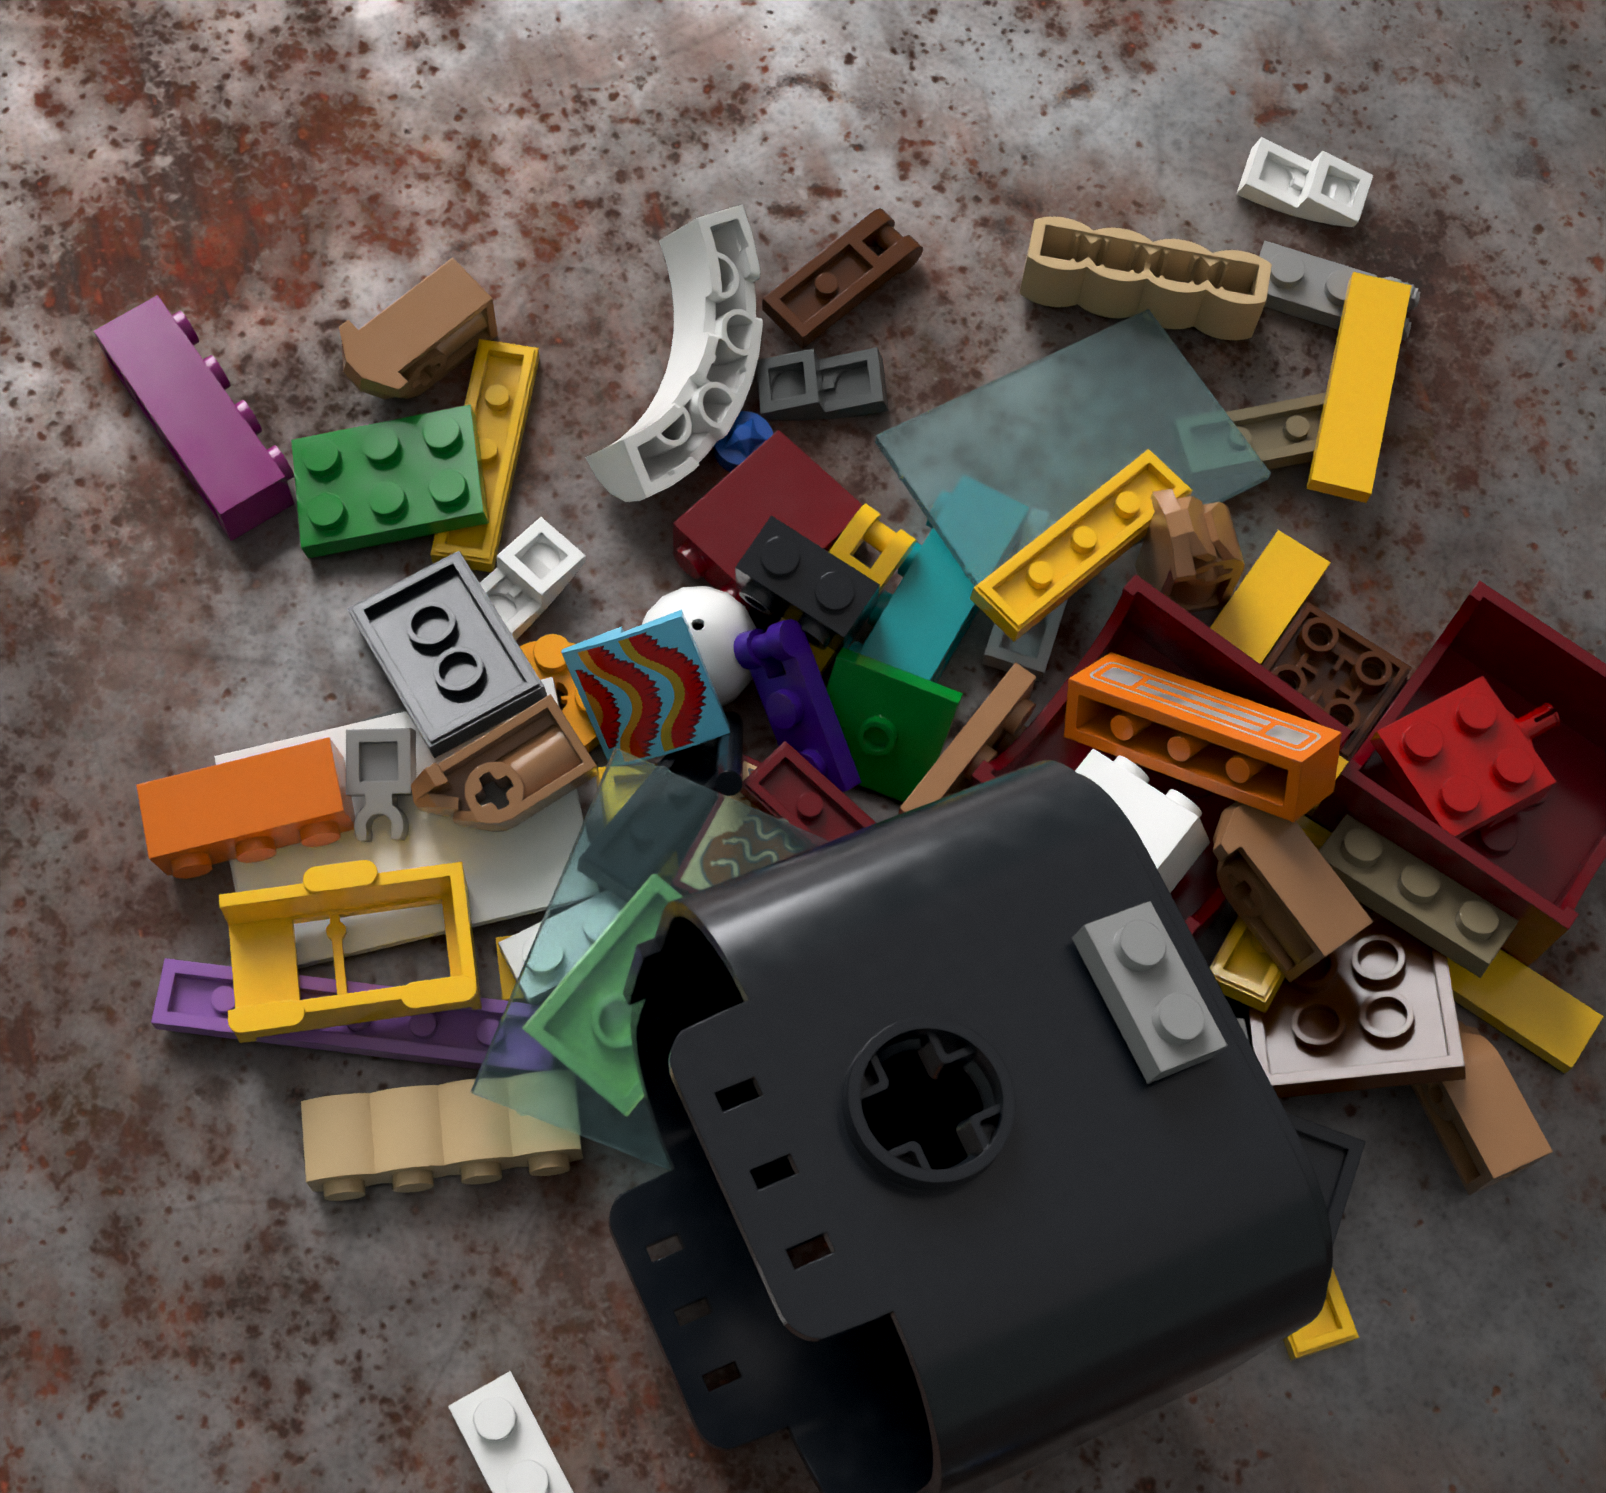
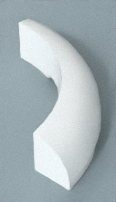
(710, 359)

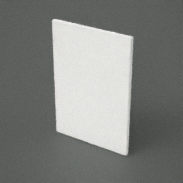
(504, 870)

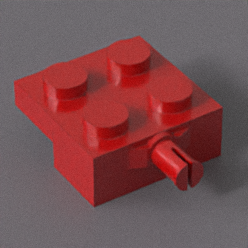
(1468, 758)

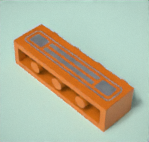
(1203, 736)

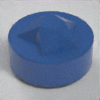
(742, 440)

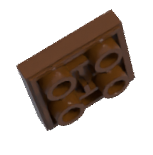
(1337, 671)

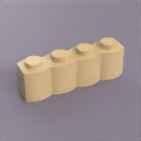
(1127, 273)
(422, 1135)

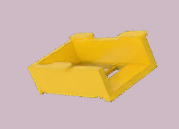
(266, 950)

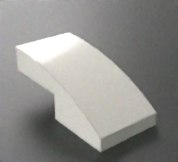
(1312, 190)
(531, 575)

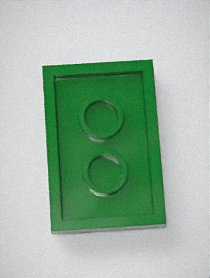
(389, 481)

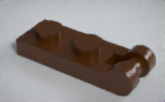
(840, 278)

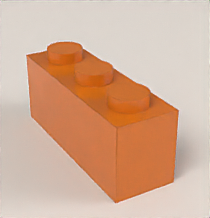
(246, 808)

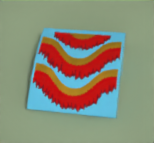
(647, 688)

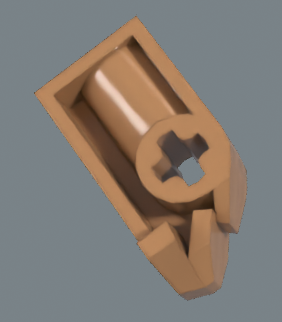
(419, 335)
(1191, 552)
(530, 752)
(1283, 888)
(1483, 1117)

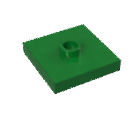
(890, 721)

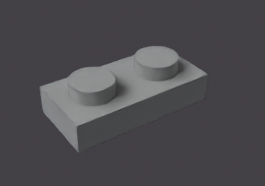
(1149, 991)

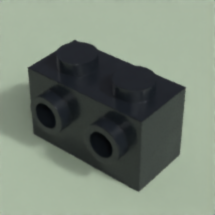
(805, 584)

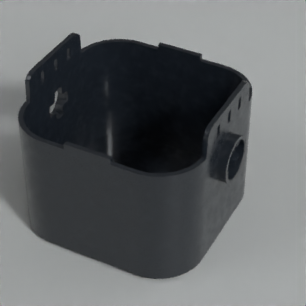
(935, 1087)

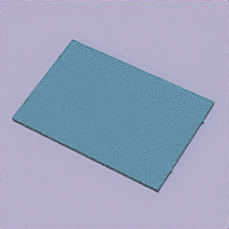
(1047, 436)
(567, 1027)

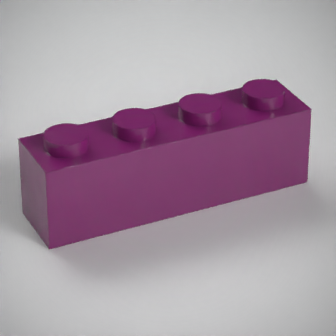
(196, 417)

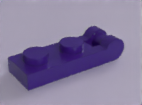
(797, 698)

